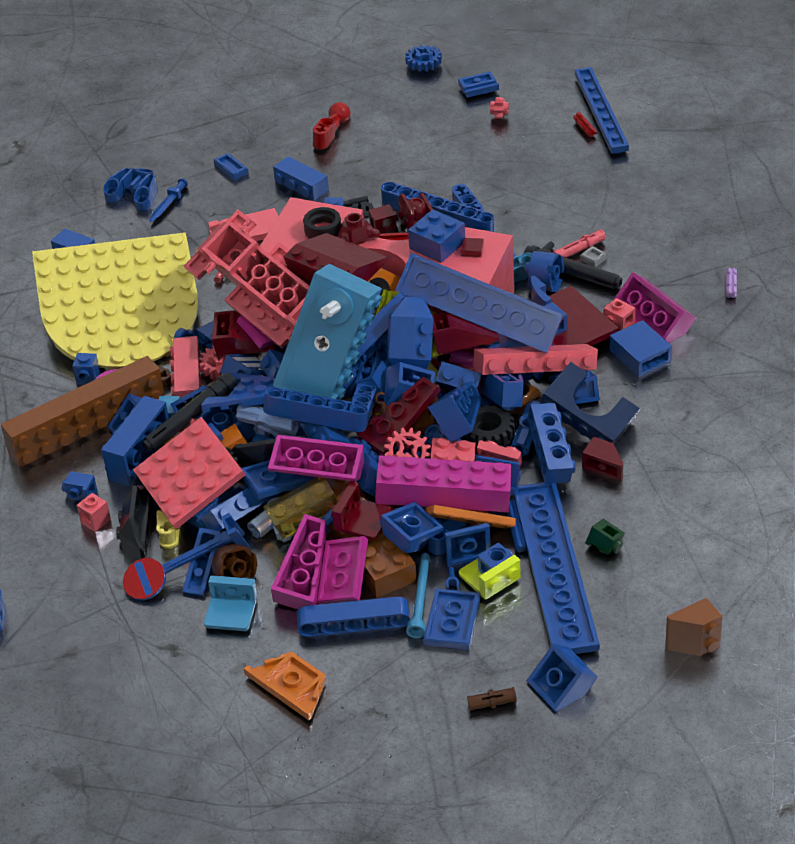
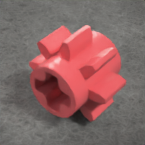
(499, 108)

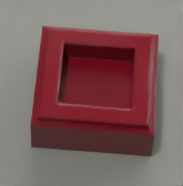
(472, 247)

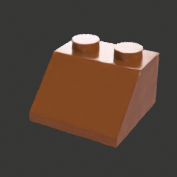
(694, 629)

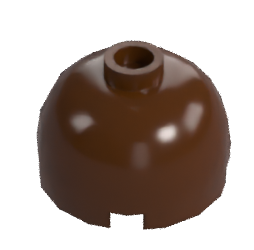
(234, 561)

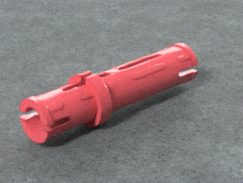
(584, 243)

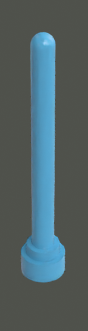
(416, 625)

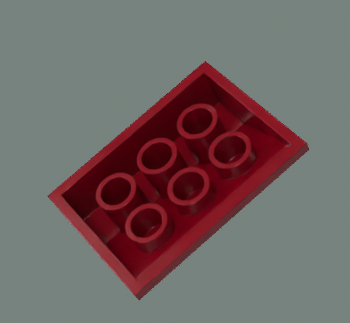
(315, 253)

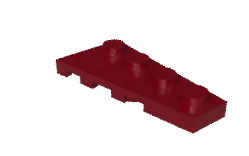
(400, 414)

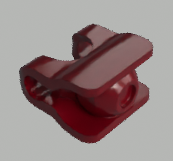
(413, 209)

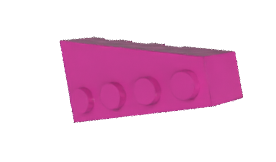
(301, 569)

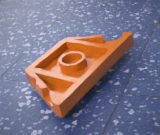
(290, 681)

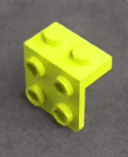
(494, 579)

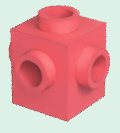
(620, 313)

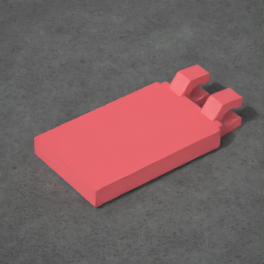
(263, 219)

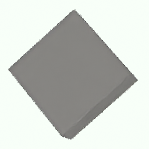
(593, 256)

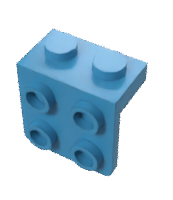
(231, 603)

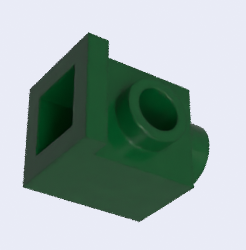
(605, 537)

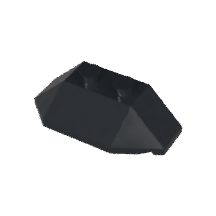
(254, 452)
(135, 522)

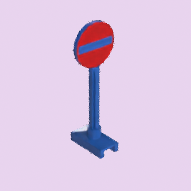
(147, 576)

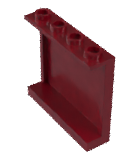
(584, 320)

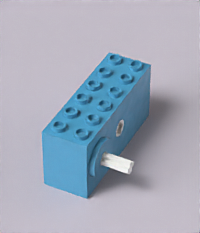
(328, 333)

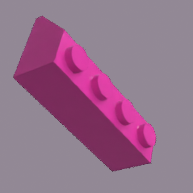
(655, 308)
(317, 458)

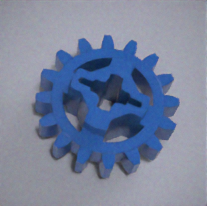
(423, 58)

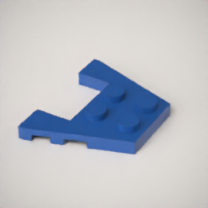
(248, 392)

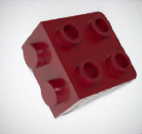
(357, 515)

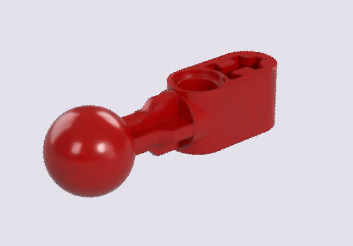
(325, 128)

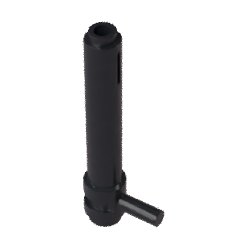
(583, 270)
(224, 385)

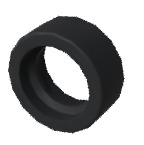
(319, 215)

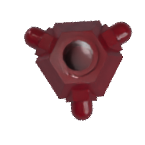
(357, 229)

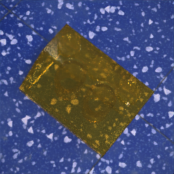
(312, 499)

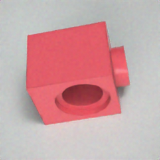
(93, 512)

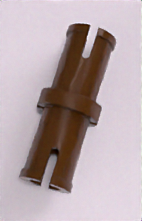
(492, 698)

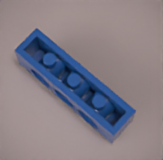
(550, 443)

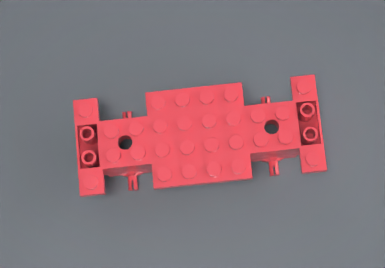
(265, 289)

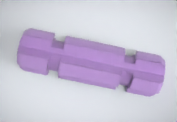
(731, 282)

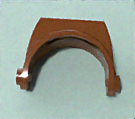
(532, 394)

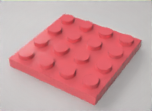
(189, 472)

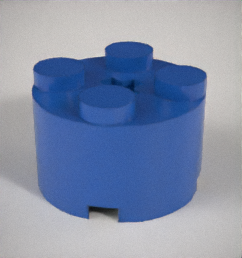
(546, 268)

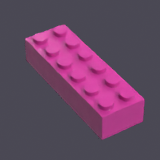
(443, 483)

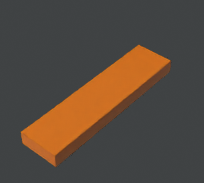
(470, 516)

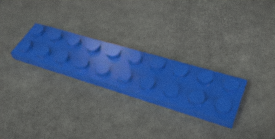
(555, 568)

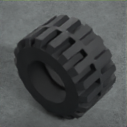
(492, 425)

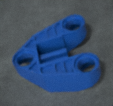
(138, 180)

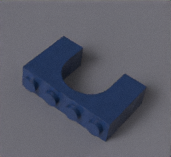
(605, 427)

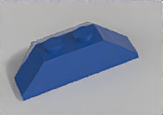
(410, 333)
(369, 472)

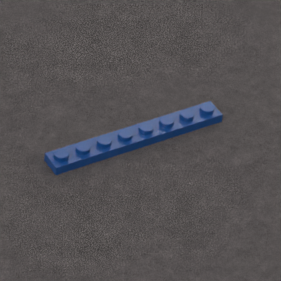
(601, 110)

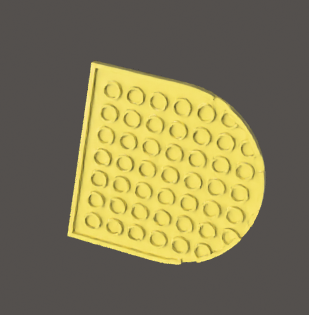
(117, 297)

